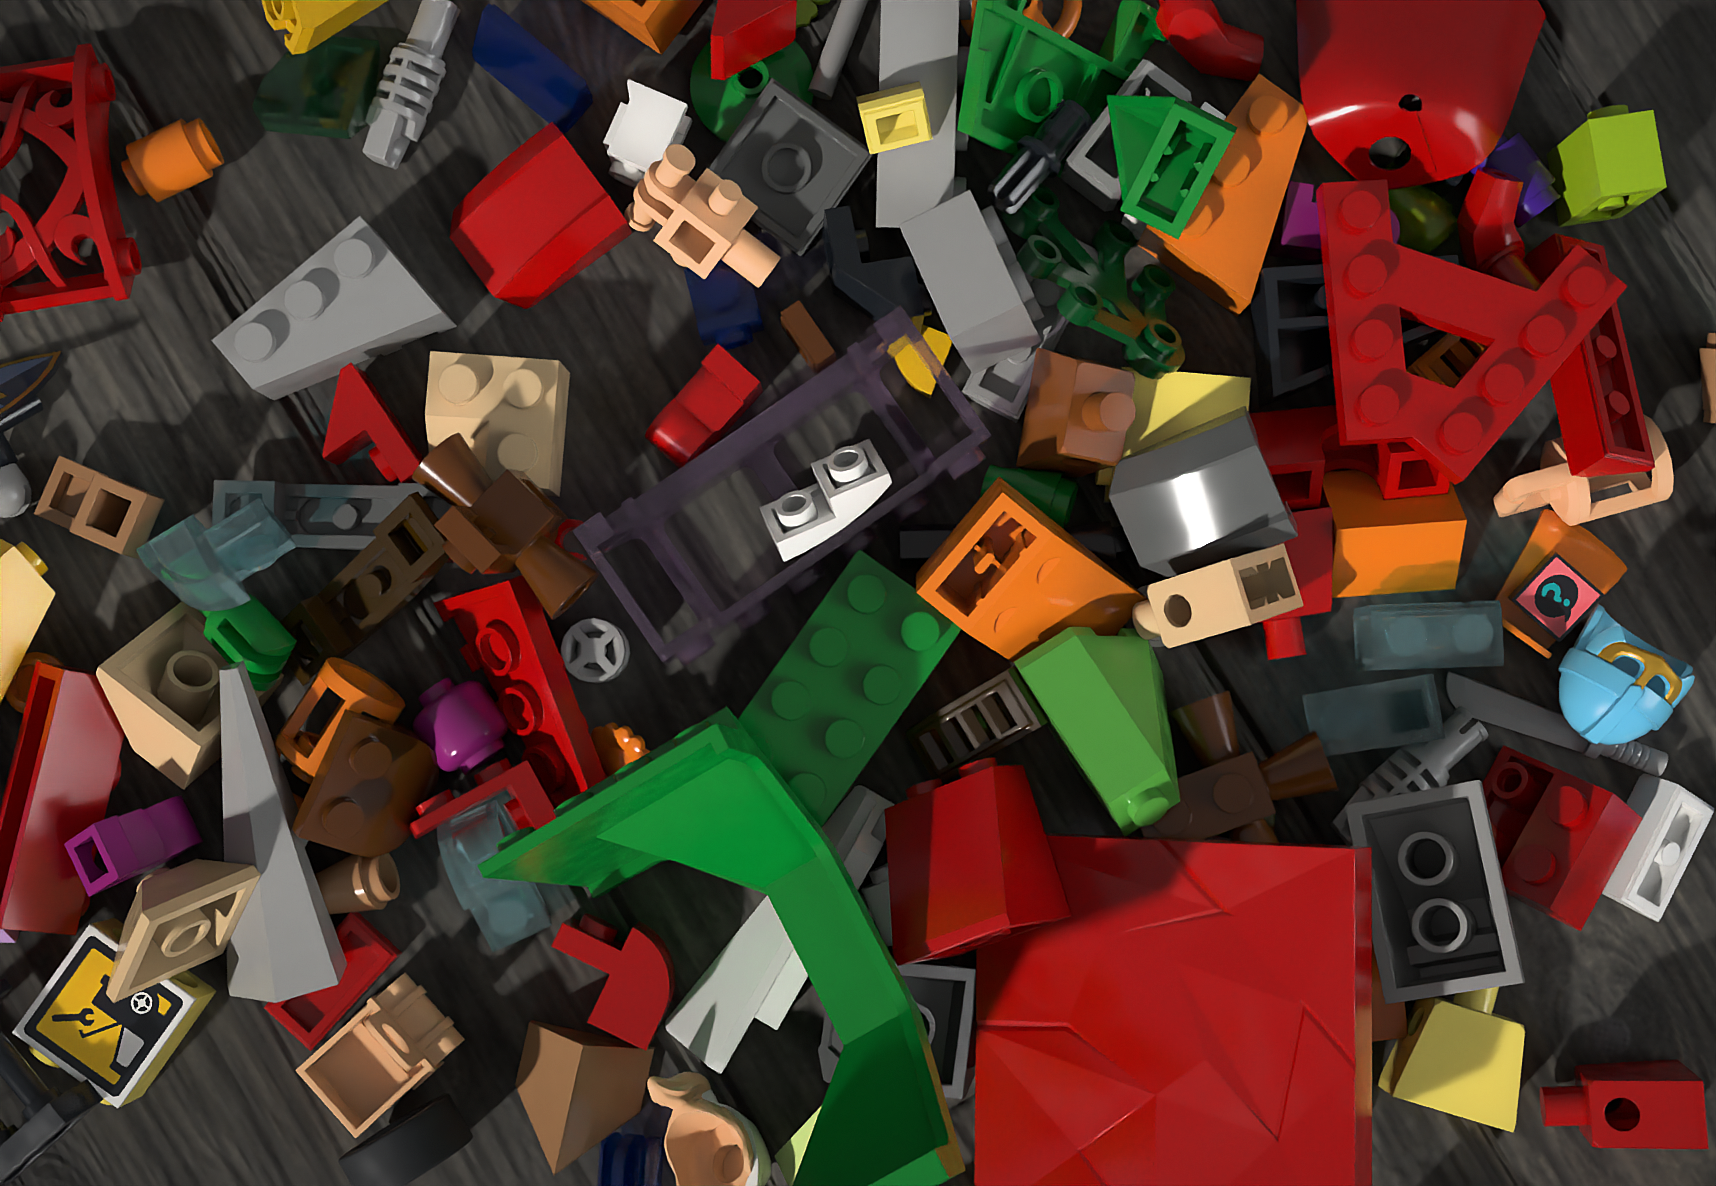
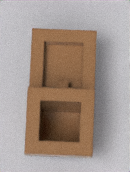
(99, 507)

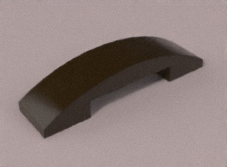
(367, 589)

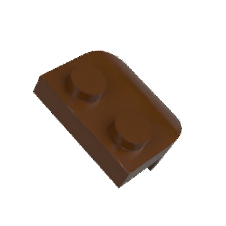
(367, 787)

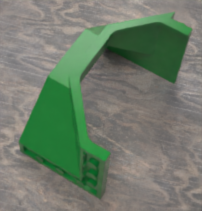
(730, 813)

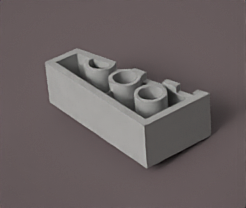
(922, 46)

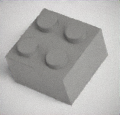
(974, 280)

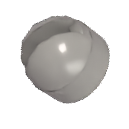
(14, 491)

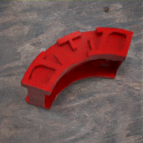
(87, 179)

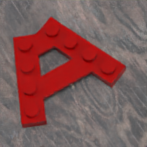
(1378, 282)

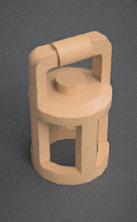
(1571, 494)

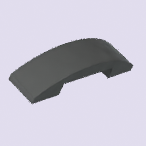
(322, 513)

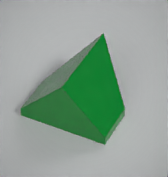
(1164, 156)

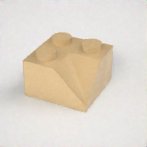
(504, 410)

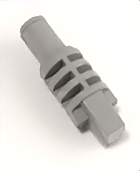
(409, 84)
(1416, 767)

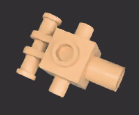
(699, 218)

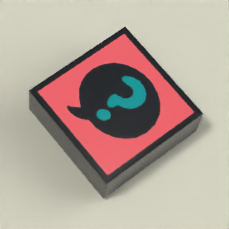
(1556, 596)

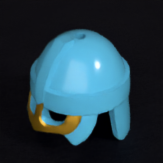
(1617, 683)

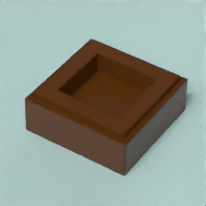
(807, 337)

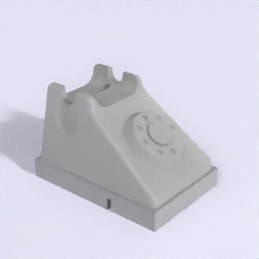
(1436, 893)

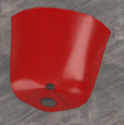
(1450, 53)

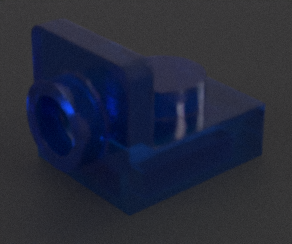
(724, 307)

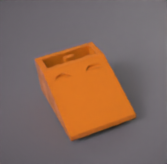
(1021, 577)

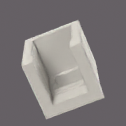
(644, 132)

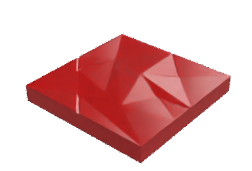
(1182, 1020)

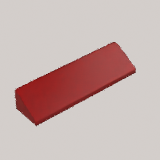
(1596, 386)

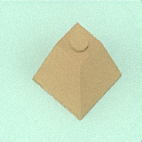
(169, 694)
(179, 922)

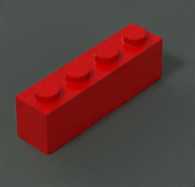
(55, 790)

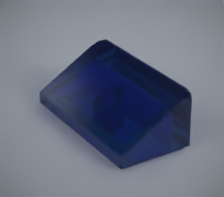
(530, 69)

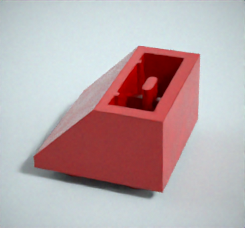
(1554, 835)

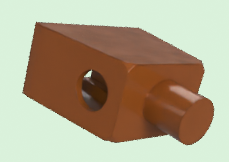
(1075, 414)

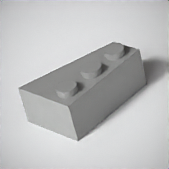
(331, 312)

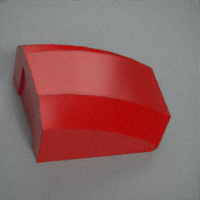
(536, 220)

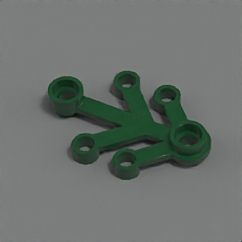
(1147, 340)

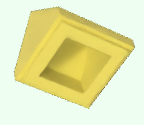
(895, 117)

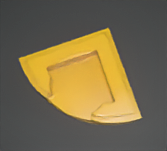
(912, 366)

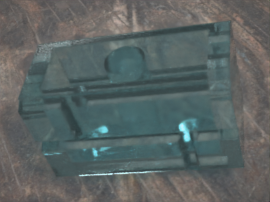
(1428, 636)

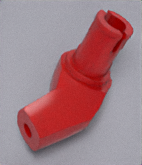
(1207, 41)
(1488, 228)

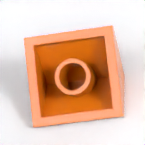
(1393, 542)

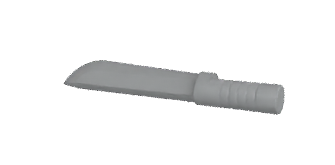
(1543, 723)

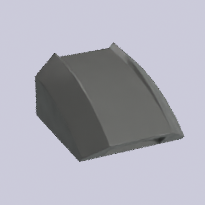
(1200, 498)
(948, 1009)

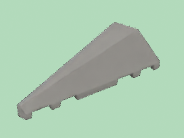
(285, 932)

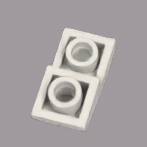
(845, 489)

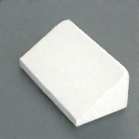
(1659, 847)

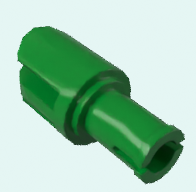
(250, 636)

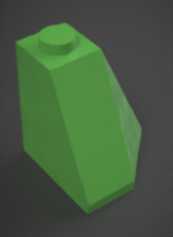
(1109, 718)

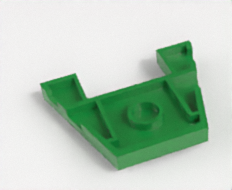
(1025, 69)

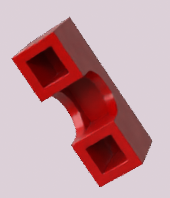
(1306, 445)

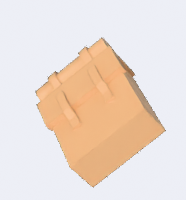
(380, 1054)

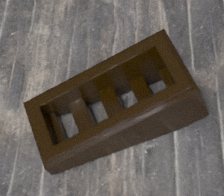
(943, 743)

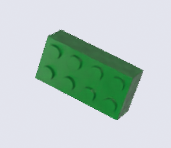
(846, 682)

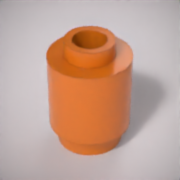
(171, 159)

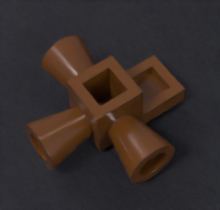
(502, 525)
(1233, 789)

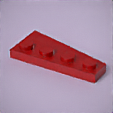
(520, 659)

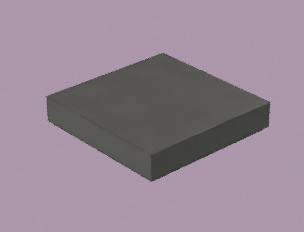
(791, 165)

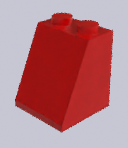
(968, 864)

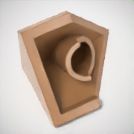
(579, 1088)

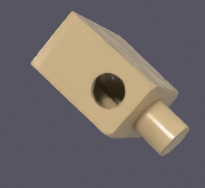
(1218, 598)

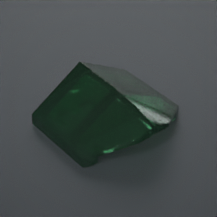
(321, 89)

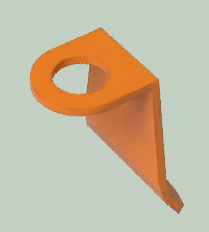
(1575, 546)

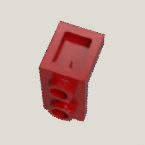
(527, 808)

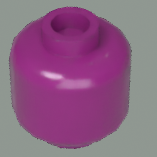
(460, 725)

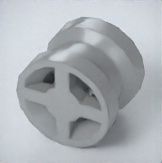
(579, 649)

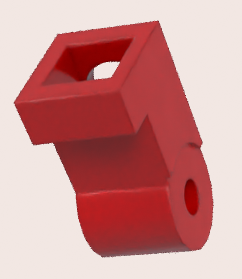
(704, 408)

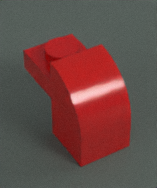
(638, 979)

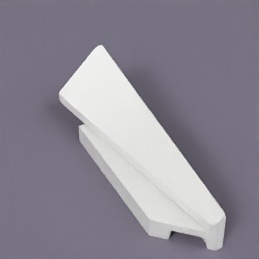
(759, 967)

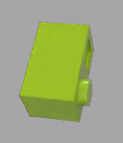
(1607, 166)

